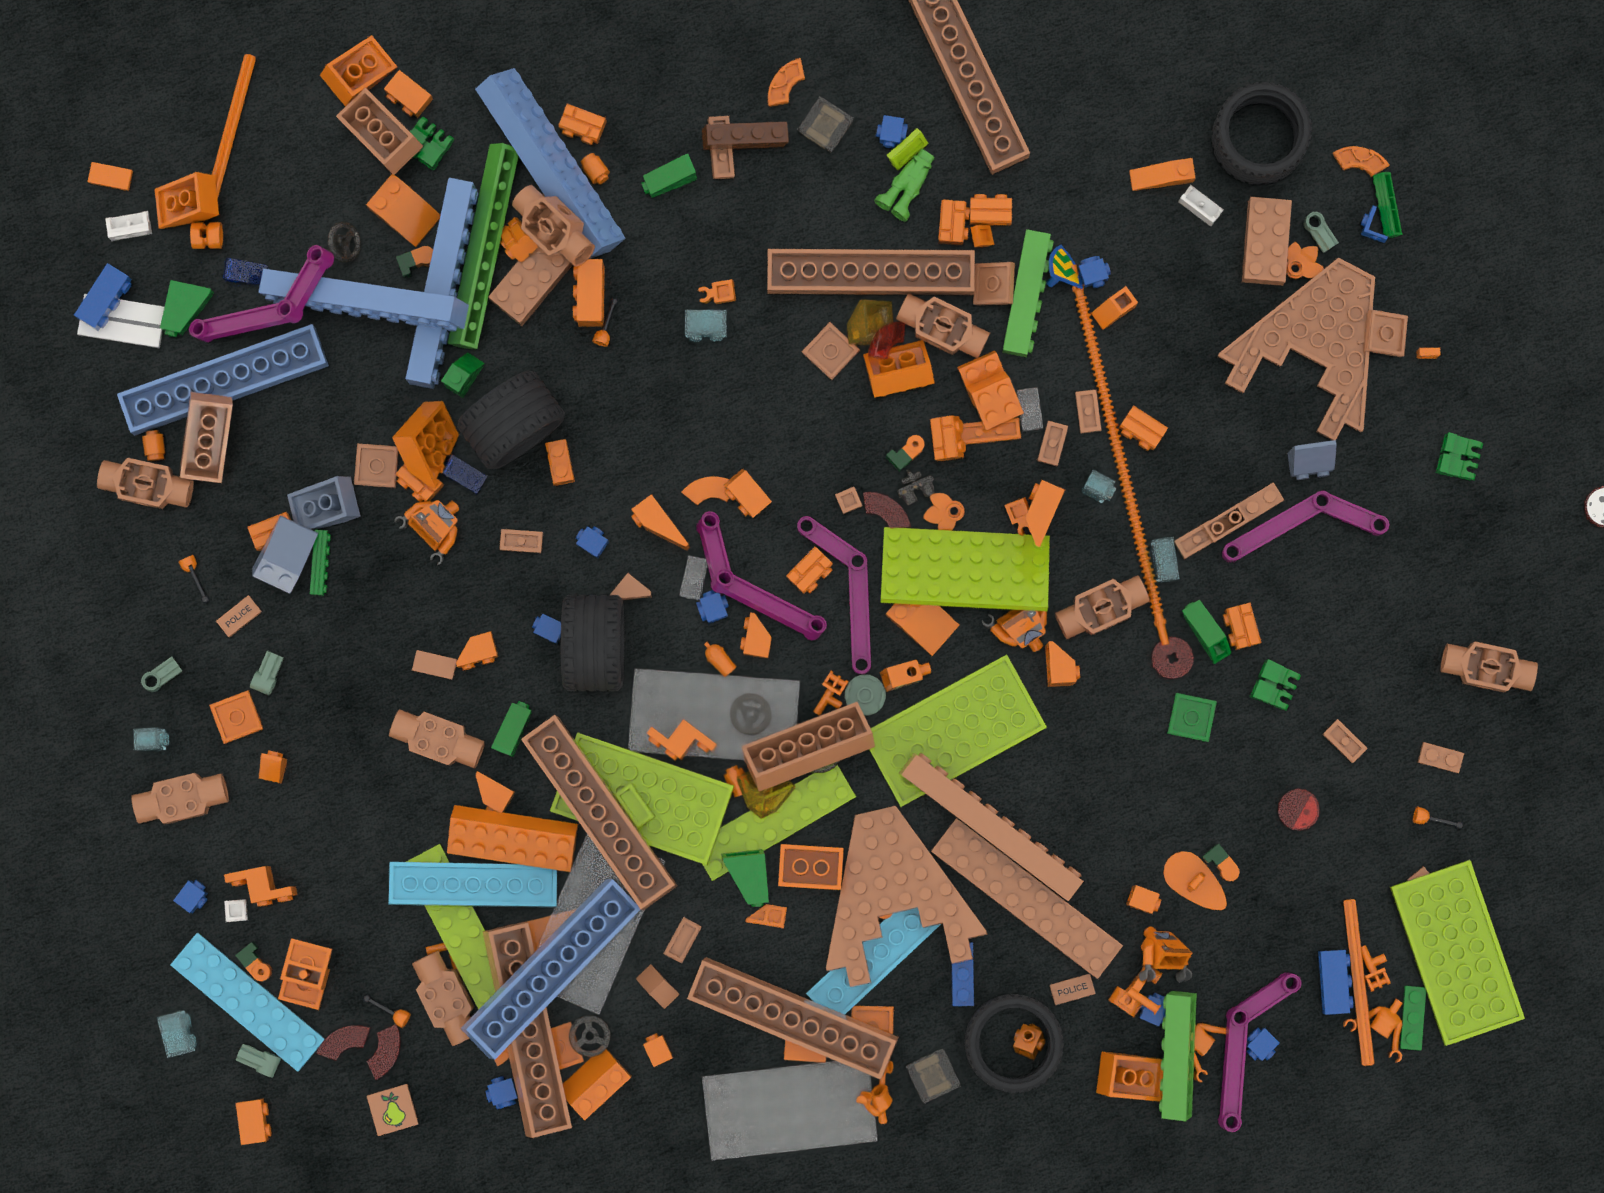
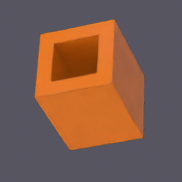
(657, 1049)

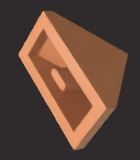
(631, 589)
(657, 986)

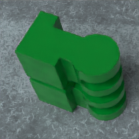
(431, 152)
(1450, 461)
(1272, 675)

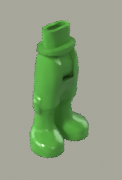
(910, 181)

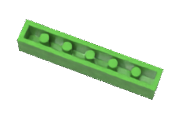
(1026, 293)
(1178, 1055)

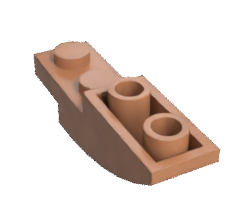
(1243, 512)

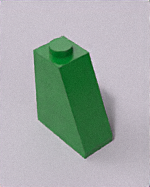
(669, 176)
(183, 306)
(462, 374)
(1207, 631)
(512, 729)
(749, 874)

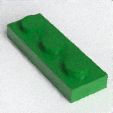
(1412, 1018)

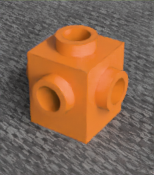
(1029, 1041)

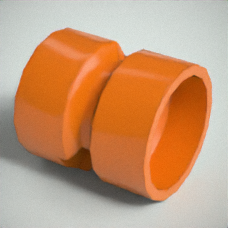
(213, 233)

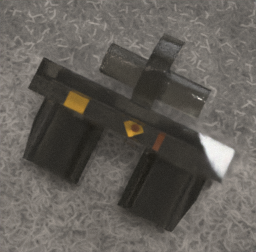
(907, 492)

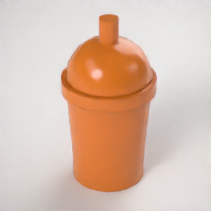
(719, 659)

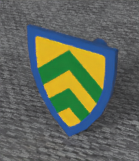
(1061, 269)

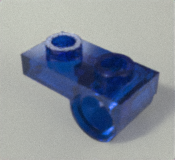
(243, 271)
(464, 474)

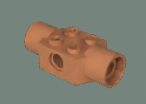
(553, 226)
(943, 325)
(145, 483)
(1102, 607)
(1489, 667)
(437, 738)
(180, 798)
(443, 996)

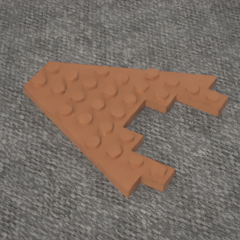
(1325, 325)
(889, 874)

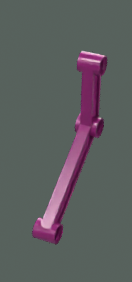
(275, 314)
(1300, 513)
(857, 587)
(747, 592)
(1236, 1044)

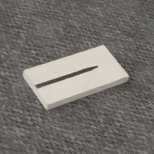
(130, 324)

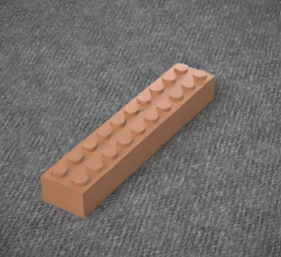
(971, 82)
(871, 272)
(599, 812)
(991, 827)
(1026, 898)
(793, 1018)
(533, 1050)

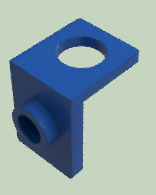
(1366, 221)

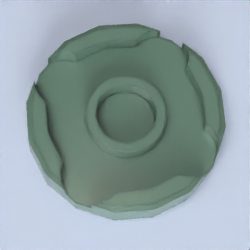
(867, 692)

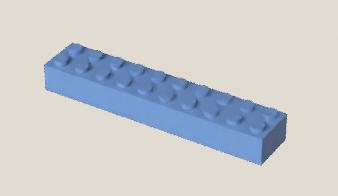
(547, 156)
(442, 278)
(372, 301)
(229, 376)
(550, 969)

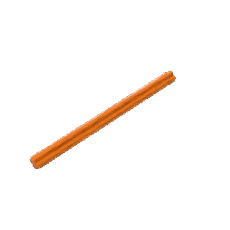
(233, 119)
(1358, 980)

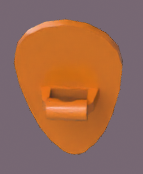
(1194, 881)

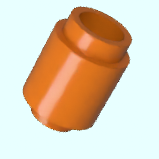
(595, 169)
(153, 445)
(731, 778)

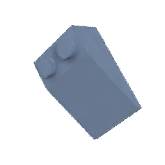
(1312, 459)
(324, 503)
(284, 554)

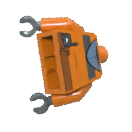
(434, 524)
(1020, 628)
(1164, 951)

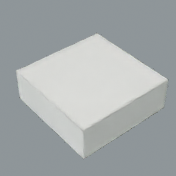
(236, 910)

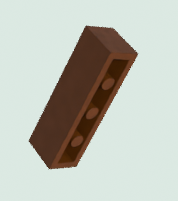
(745, 135)

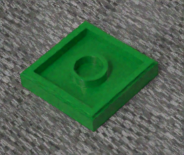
(1192, 717)

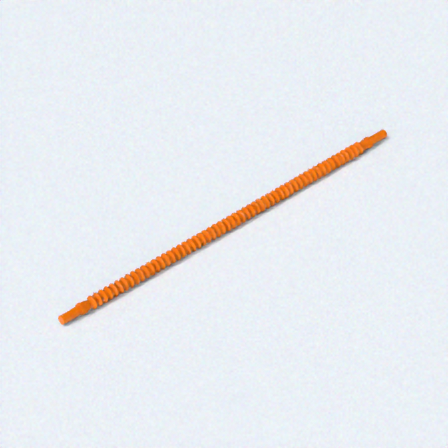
(1120, 460)

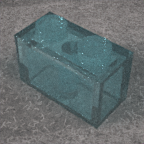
(705, 324)
(1099, 487)
(1164, 559)
(150, 739)
(176, 1034)

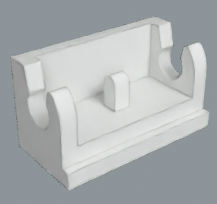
(1200, 205)
(128, 226)

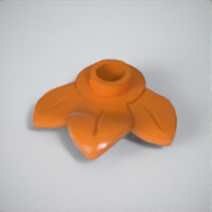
(1304, 260)
(940, 511)

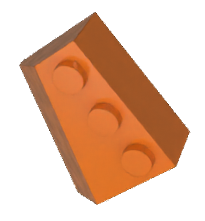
(426, 441)
(1042, 509)

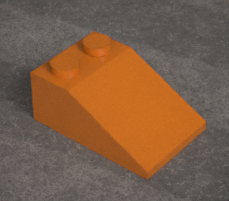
(356, 69)
(187, 200)
(403, 210)
(654, 519)
(924, 624)
(1130, 1076)

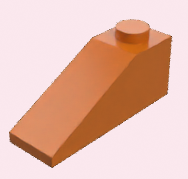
(1163, 174)

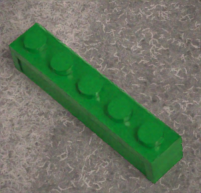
(1387, 204)
(319, 563)

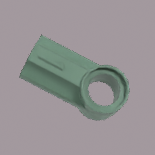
(1322, 233)
(163, 674)
(265, 678)
(263, 1062)

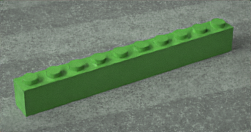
(485, 242)

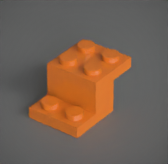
(990, 390)
(681, 740)
(261, 885)
(305, 974)

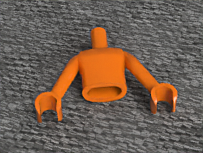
(1384, 1023)
(1203, 1042)
(878, 1097)

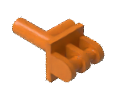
(828, 697)
(1371, 964)

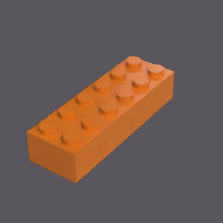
(512, 838)

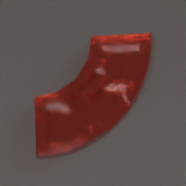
(885, 339)
(887, 509)
(342, 1039)
(386, 1053)

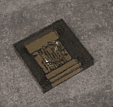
(825, 124)
(933, 1075)

